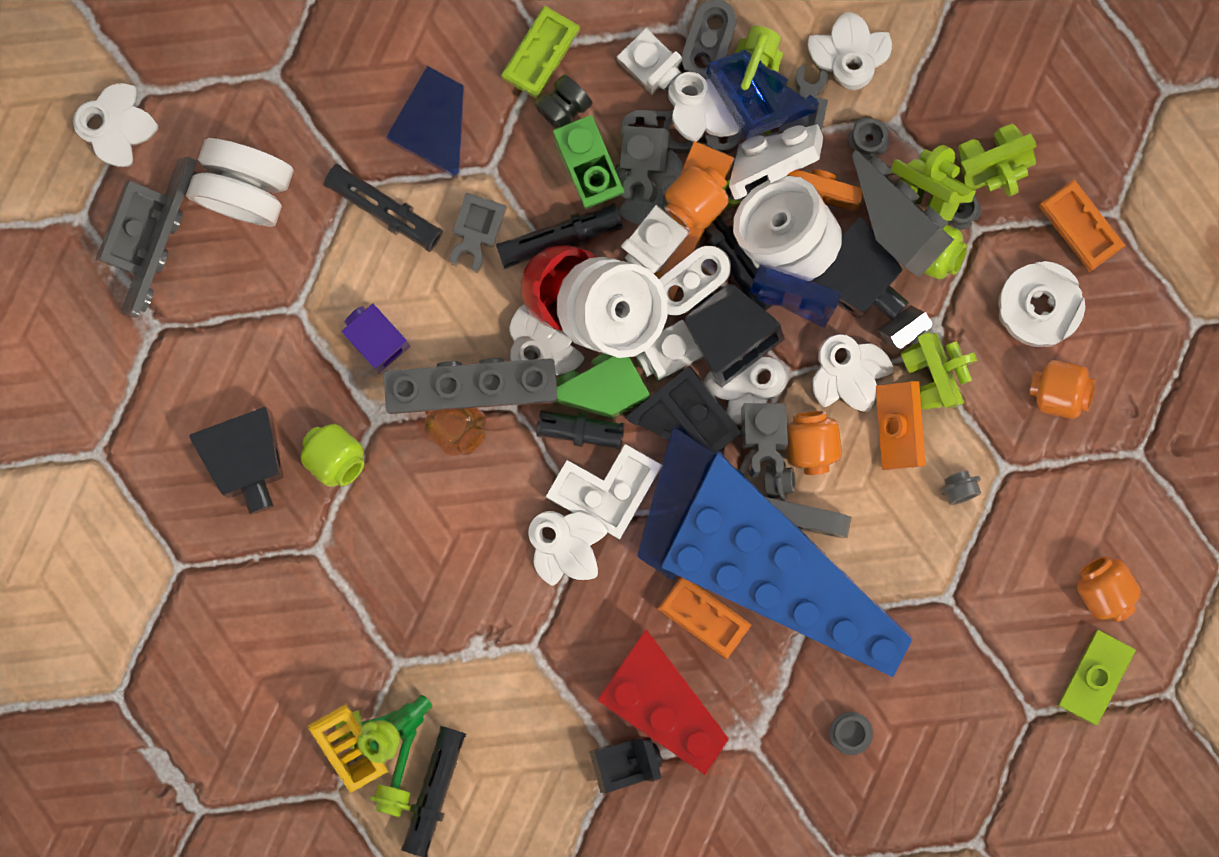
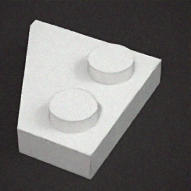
(774, 156)

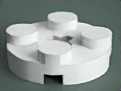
(1064, 296)

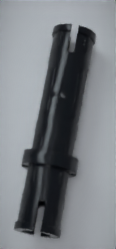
(568, 232)
(424, 233)
(742, 267)
(433, 792)

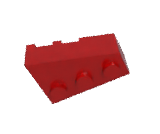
(663, 705)

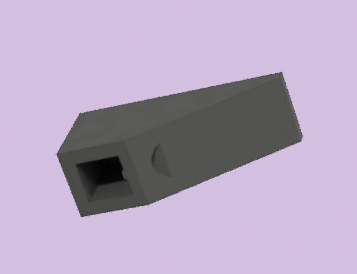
(897, 221)

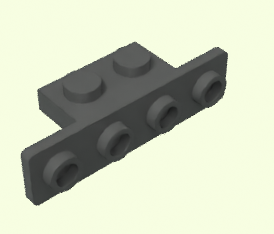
(140, 232)
(470, 385)

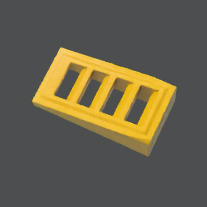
(361, 771)

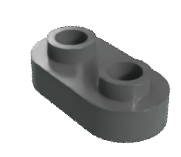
(706, 41)

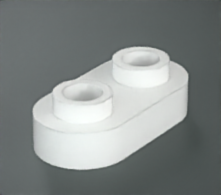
(693, 280)

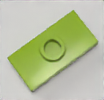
(540, 52)
(1096, 677)

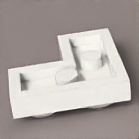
(609, 500)

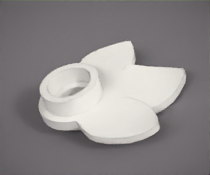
(850, 46)
(701, 111)
(120, 127)
(545, 341)
(854, 377)
(746, 387)
(570, 549)

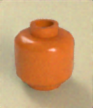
(696, 197)
(1063, 389)
(813, 442)
(1108, 589)

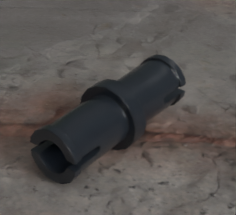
(580, 429)

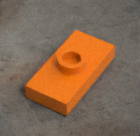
(832, 191)
(1081, 225)
(900, 425)
(704, 617)

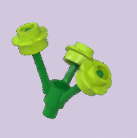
(380, 742)

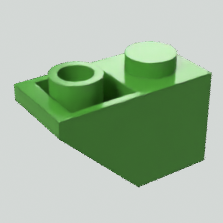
(587, 162)
(605, 389)

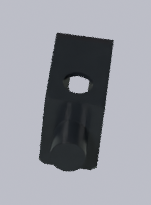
(864, 274)
(732, 332)
(242, 457)

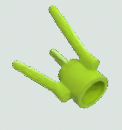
(763, 46)

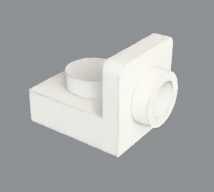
(650, 62)
(654, 240)
(670, 353)

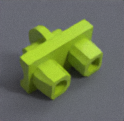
(999, 165)
(935, 175)
(931, 354)

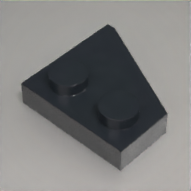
(691, 409)

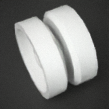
(239, 182)
(788, 228)
(612, 306)

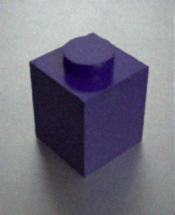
(374, 337)

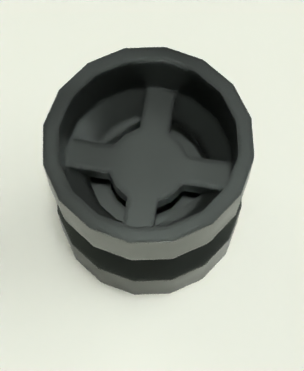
(563, 102)

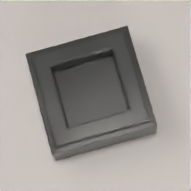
(905, 327)

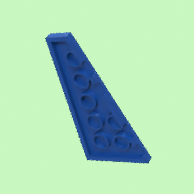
(763, 561)

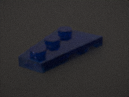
(676, 487)

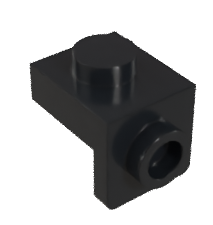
(626, 763)

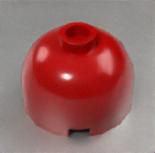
(544, 278)

